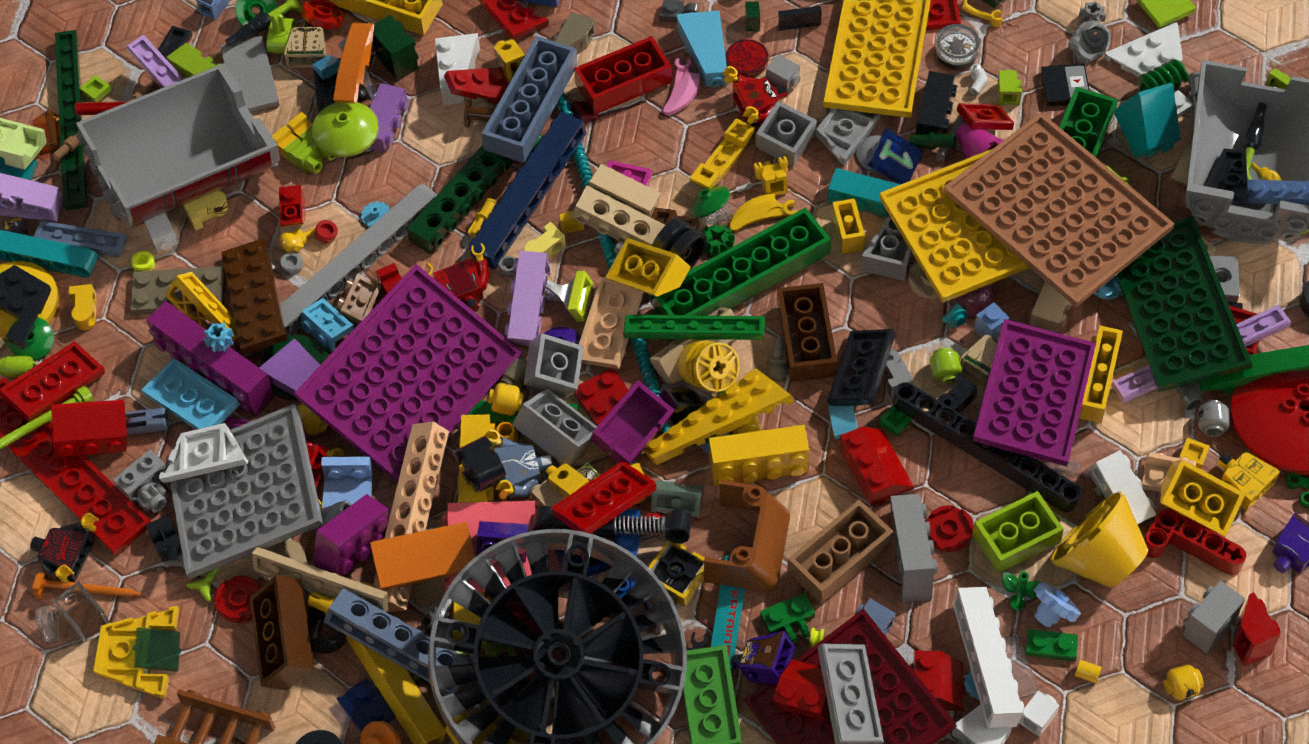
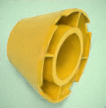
(1104, 545)

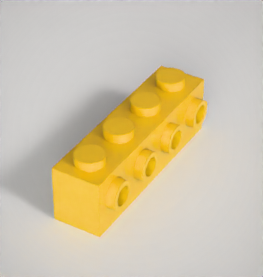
(1100, 374)

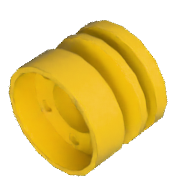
(709, 365)

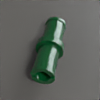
(933, 140)

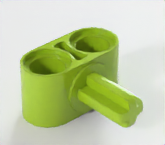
(279, 33)

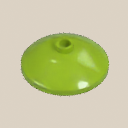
(346, 136)

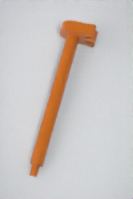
(41, 583)

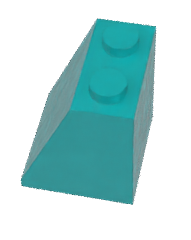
(1150, 121)

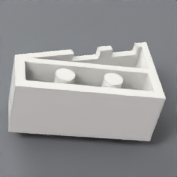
(455, 54)
(1115, 475)

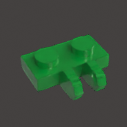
(788, 614)

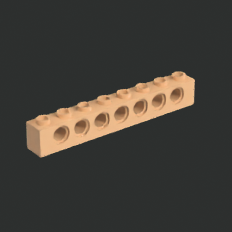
(415, 494)

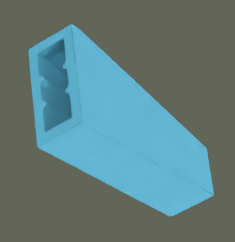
(704, 42)

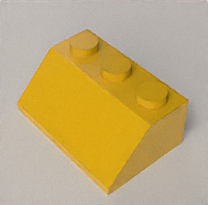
(647, 268)
(1200, 496)

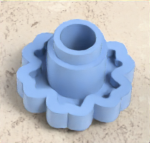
(1054, 605)

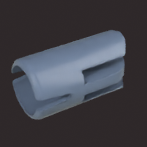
(146, 421)

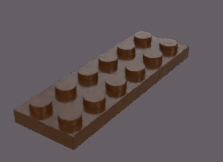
(254, 296)

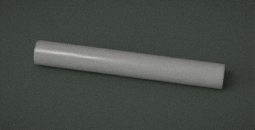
(945, 150)

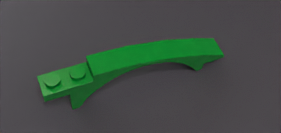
(1262, 365)

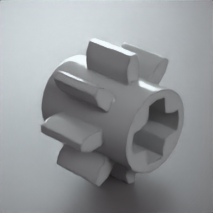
(1092, 12)
(152, 497)

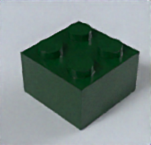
(395, 47)

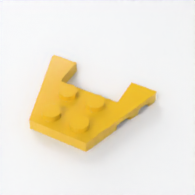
(116, 653)

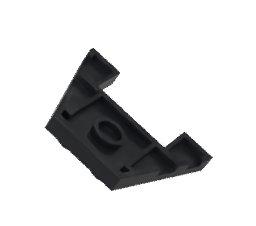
(24, 299)

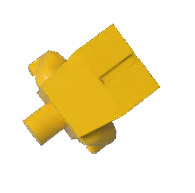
(773, 176)

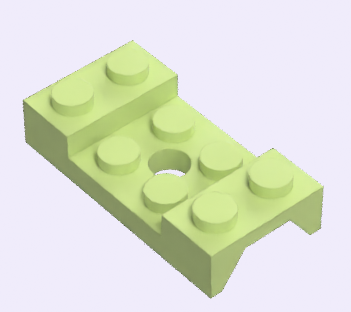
(20, 143)

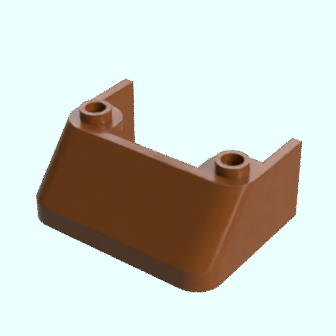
(759, 565)

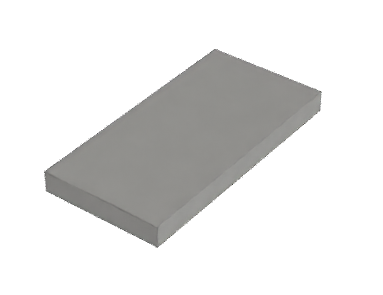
(252, 72)
(850, 694)

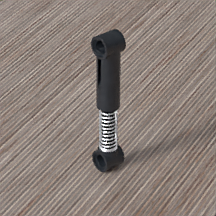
(674, 526)

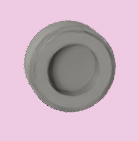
(291, 263)

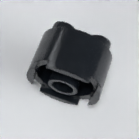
(481, 464)

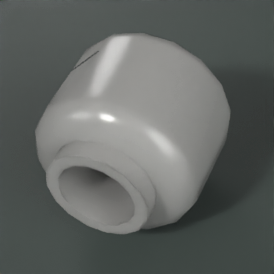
(1213, 418)

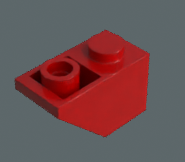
(291, 206)

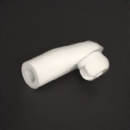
(980, 79)

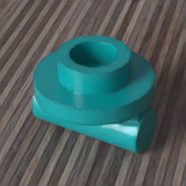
(955, 316)

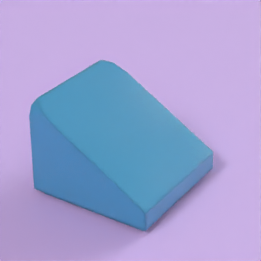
(326, 67)

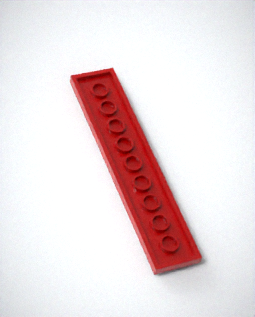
(75, 482)

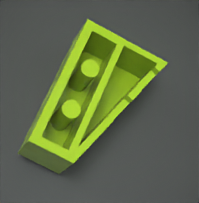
(189, 62)

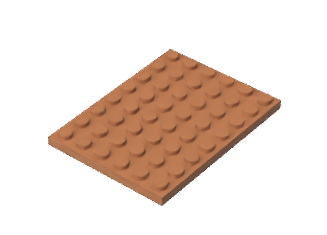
(1058, 209)

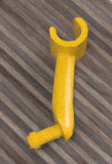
(994, 18)

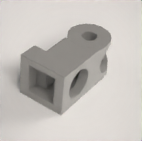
(896, 372)

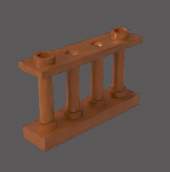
(193, 699)

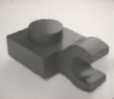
(671, 8)

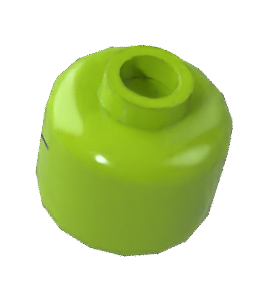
(945, 365)

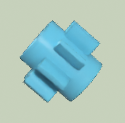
(218, 337)

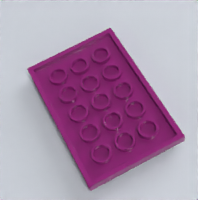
(1034, 392)

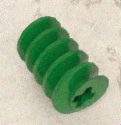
(1168, 72)

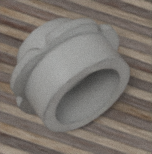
(507, 261)

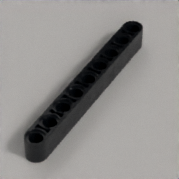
(990, 456)

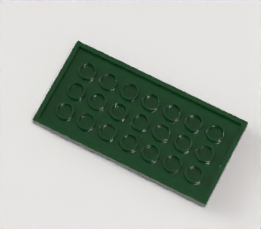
(1182, 311)

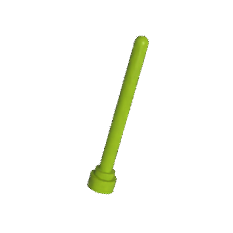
(81, 395)

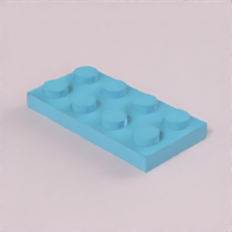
(190, 396)

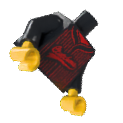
(65, 549)

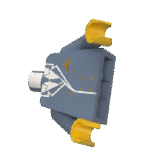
(520, 466)

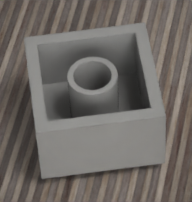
(785, 133)
(553, 365)
(1213, 616)

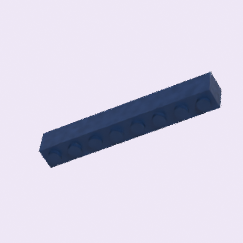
(528, 188)

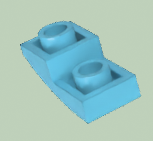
(842, 419)

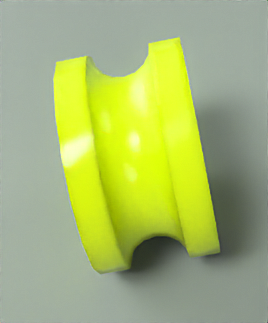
(816, 637)

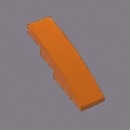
(353, 62)

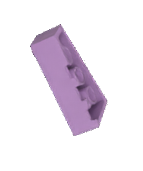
(29, 199)
(527, 303)

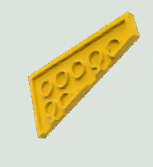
(720, 415)

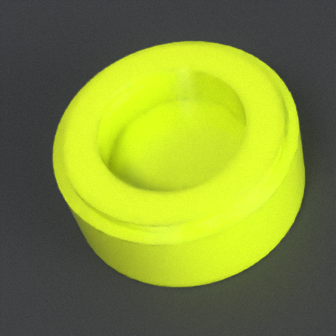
(143, 261)

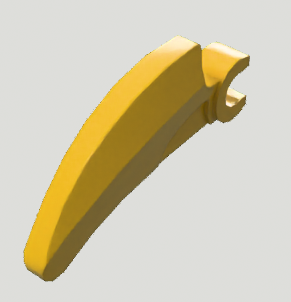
(760, 209)

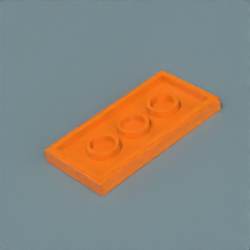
(422, 555)

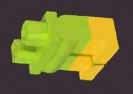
(298, 144)

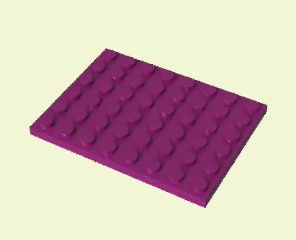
(405, 365)

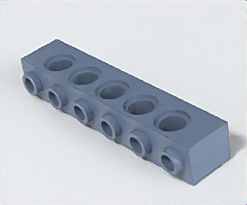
(386, 638)

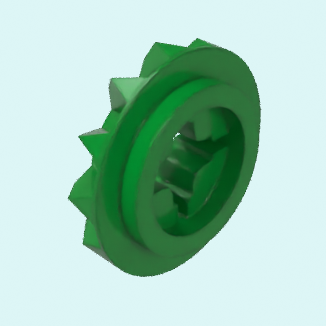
(716, 247)

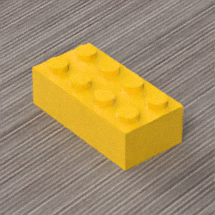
(759, 455)

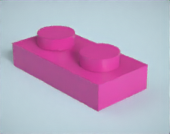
(637, 173)

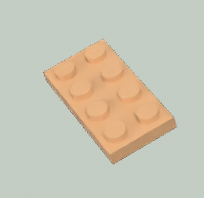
(604, 327)

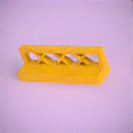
(206, 303)

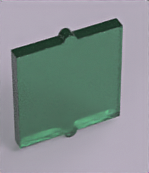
(157, 649)

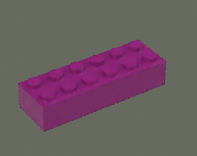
(227, 370)

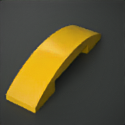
(724, 156)

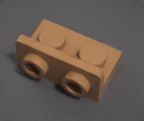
(358, 298)

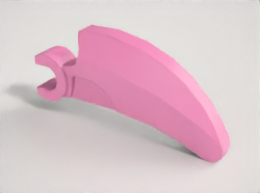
(684, 89)

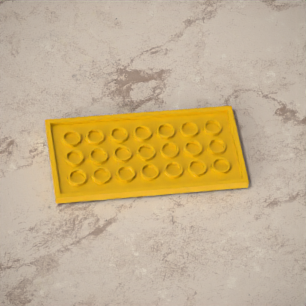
(877, 56)

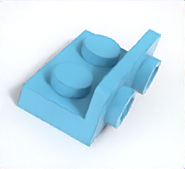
(325, 323)

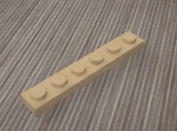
(315, 578)

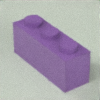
(388, 109)

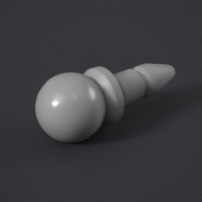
(778, 369)

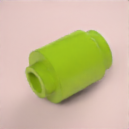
(15, 366)

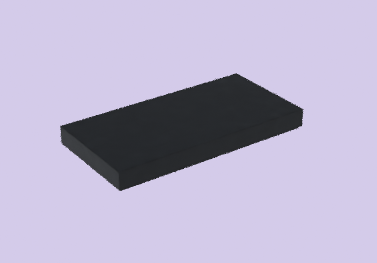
(861, 367)

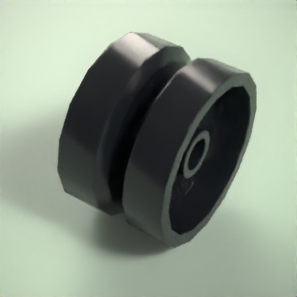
(682, 240)

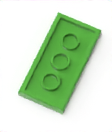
(710, 697)

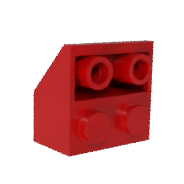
(1255, 632)

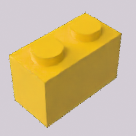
(848, 226)

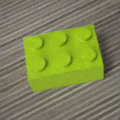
(1017, 532)

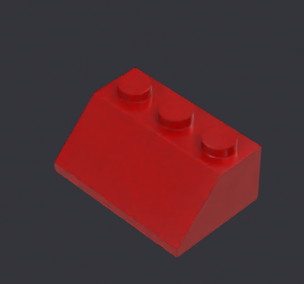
(88, 428)
(874, 464)

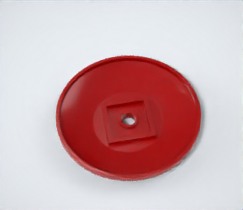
(1271, 421)

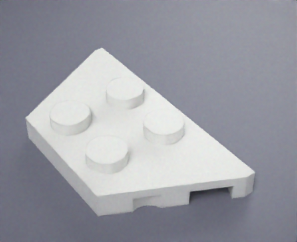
(1148, 51)
(203, 453)

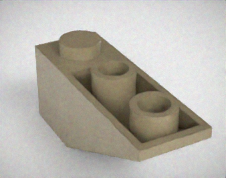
(576, 32)

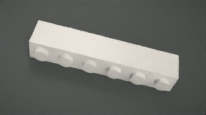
(988, 657)

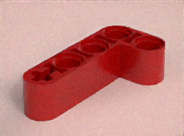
(1194, 546)

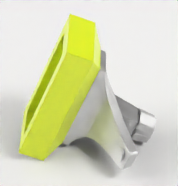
(574, 295)

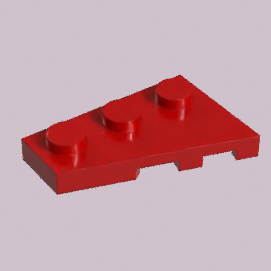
(514, 18)
(474, 83)

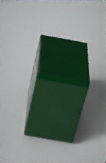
(752, 16)

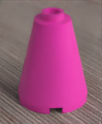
(975, 140)

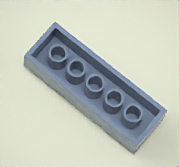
(529, 99)

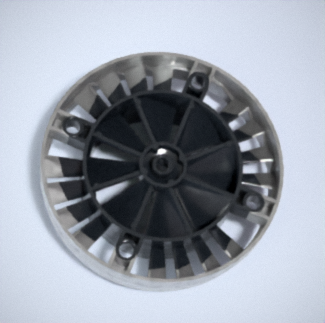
(588, 603)

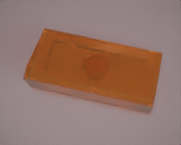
(50, 123)

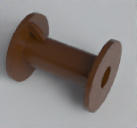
(476, 113)

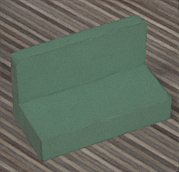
(676, 496)

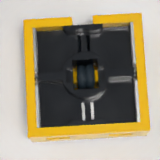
(678, 571)

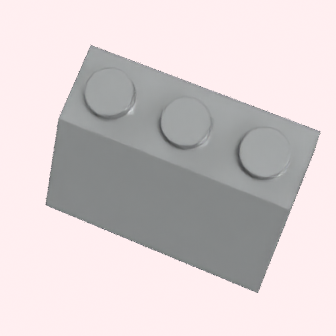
(555, 427)

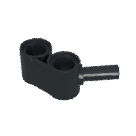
(164, 539)

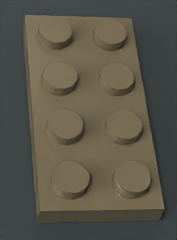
(151, 286)

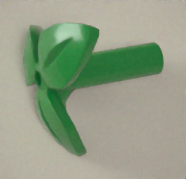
(1020, 587)

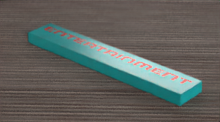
(728, 618)

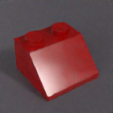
(941, 676)
(802, 691)

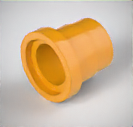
(506, 427)

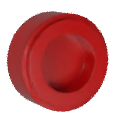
(326, 231)

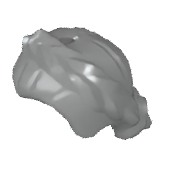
(1089, 45)

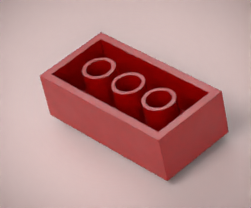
(623, 75)

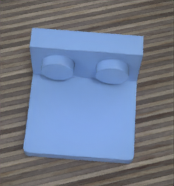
(346, 479)

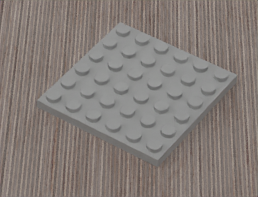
(252, 504)

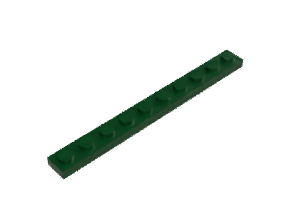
(68, 94)

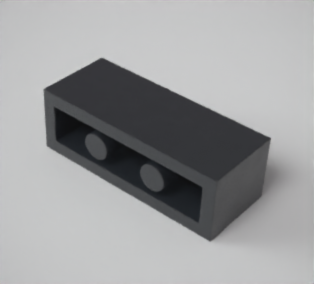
(936, 104)

